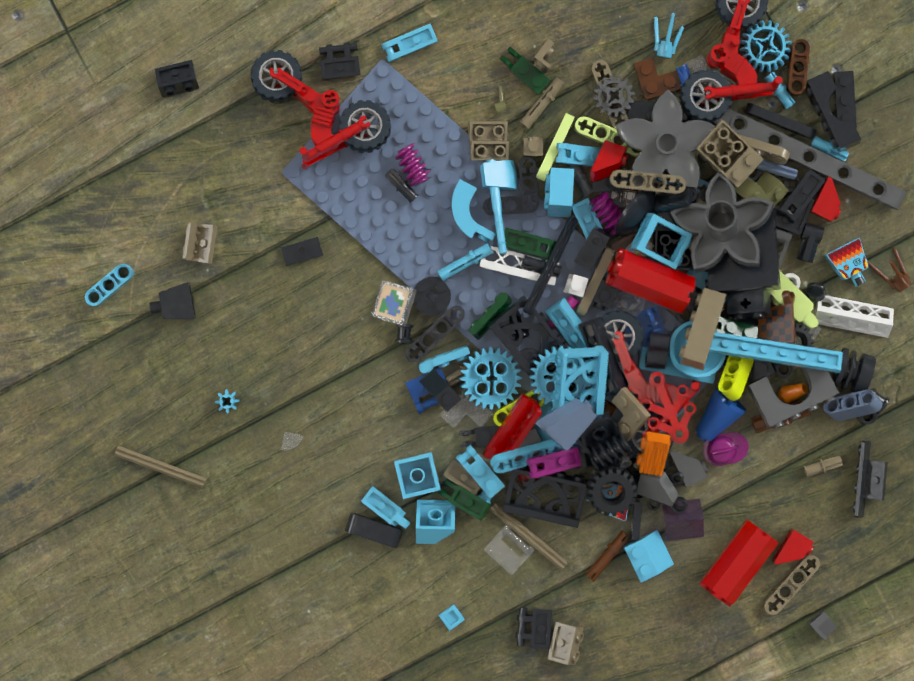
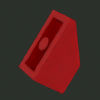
(609, 159)
(827, 202)
(793, 548)

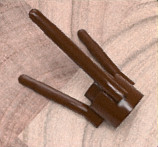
(900, 280)

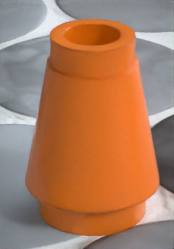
(790, 393)

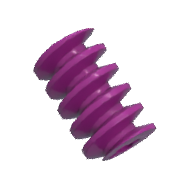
(412, 165)
(607, 210)

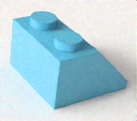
(648, 556)

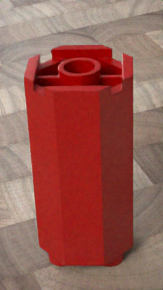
(650, 280)
(738, 563)

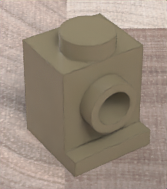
(533, 147)

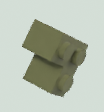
(766, 187)

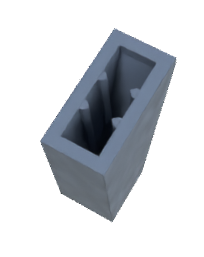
(567, 422)

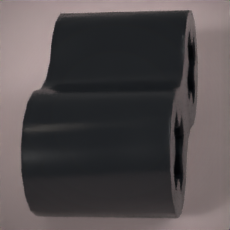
(657, 350)

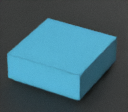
(451, 617)

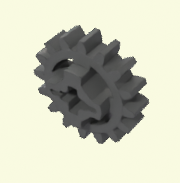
(606, 90)

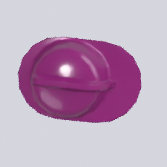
(726, 449)

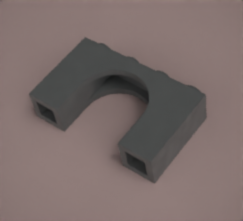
(774, 411)

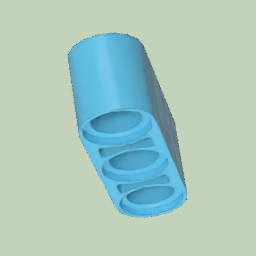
(118, 282)

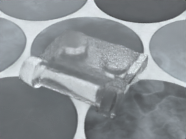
(504, 554)

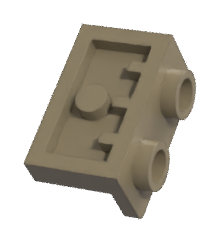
(544, 52)
(565, 643)

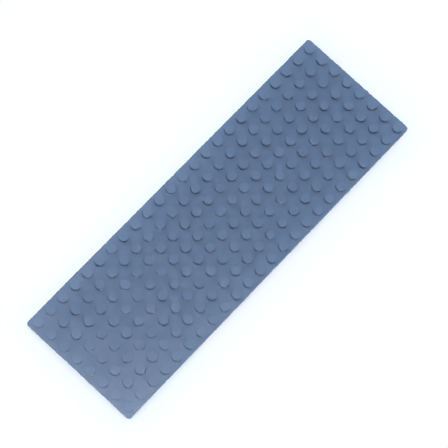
(423, 235)

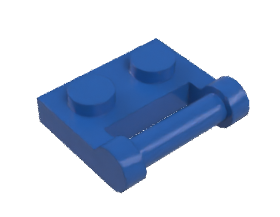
(418, 390)

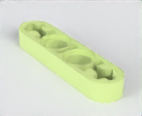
(553, 151)

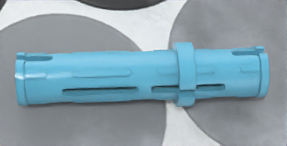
(466, 261)

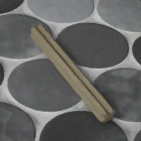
(160, 466)
(527, 535)

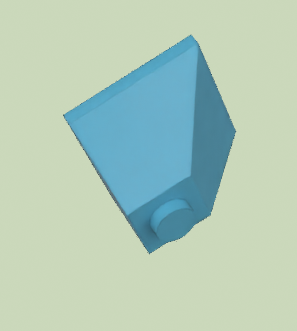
(434, 520)

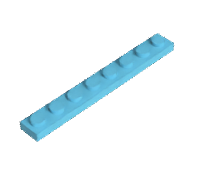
(776, 352)

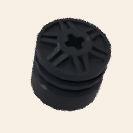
(857, 372)

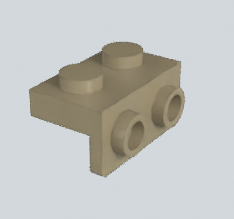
(199, 242)

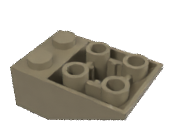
(729, 154)

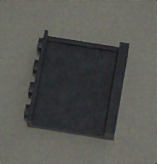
(732, 276)

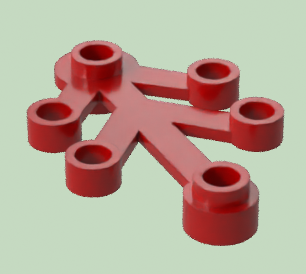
(670, 410)

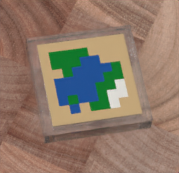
(394, 303)

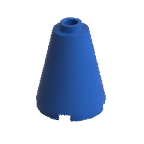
(718, 416)

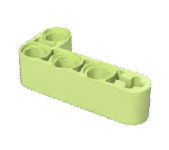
(610, 133)

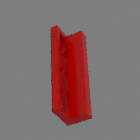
(514, 427)

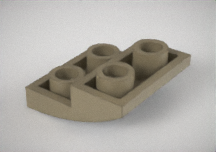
(488, 140)

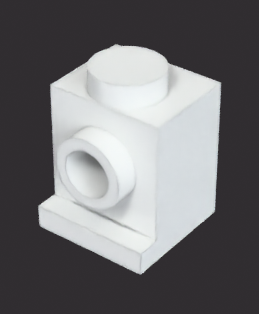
(575, 285)

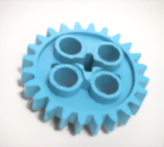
(541, 371)
(507, 377)

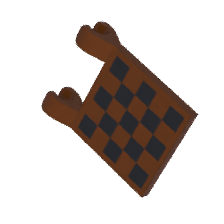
(780, 325)

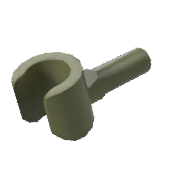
(501, 106)

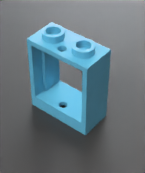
(645, 232)

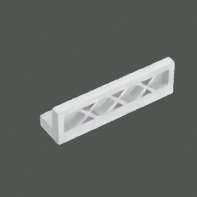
(503, 268)
(854, 319)

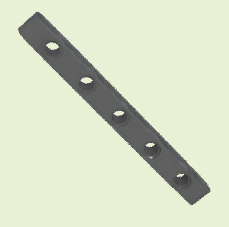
(821, 163)

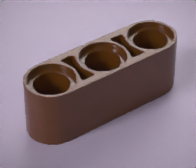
(803, 59)

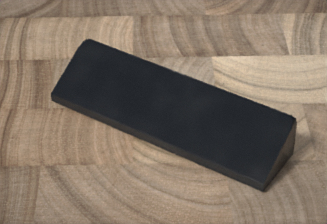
(596, 335)

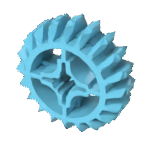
(773, 50)

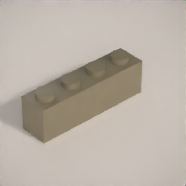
(704, 325)

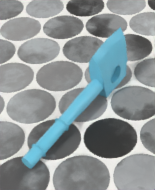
(497, 177)

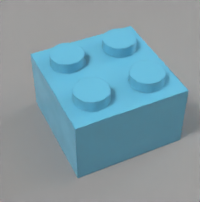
(559, 192)
(417, 475)

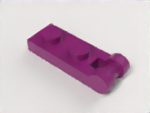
(554, 462)

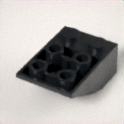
(666, 241)

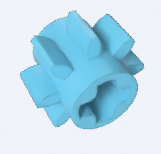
(221, 401)

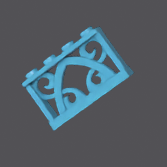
(598, 378)

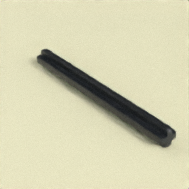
(550, 265)

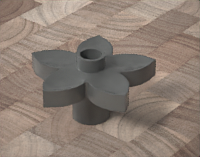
(665, 141)
(723, 225)

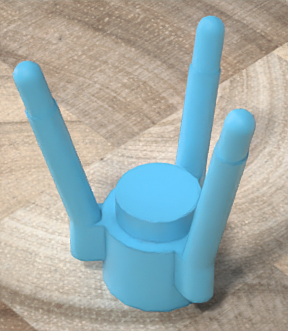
(665, 48)

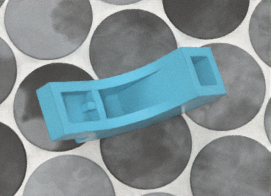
(460, 208)

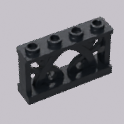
(504, 334)
(547, 513)

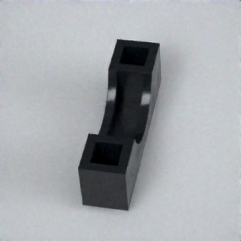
(842, 134)

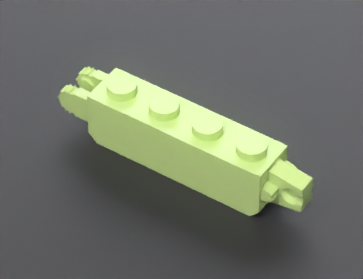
(801, 305)

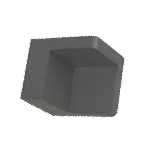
(822, 624)

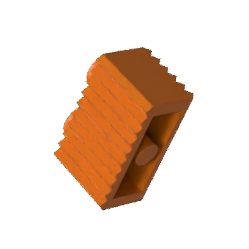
(653, 453)

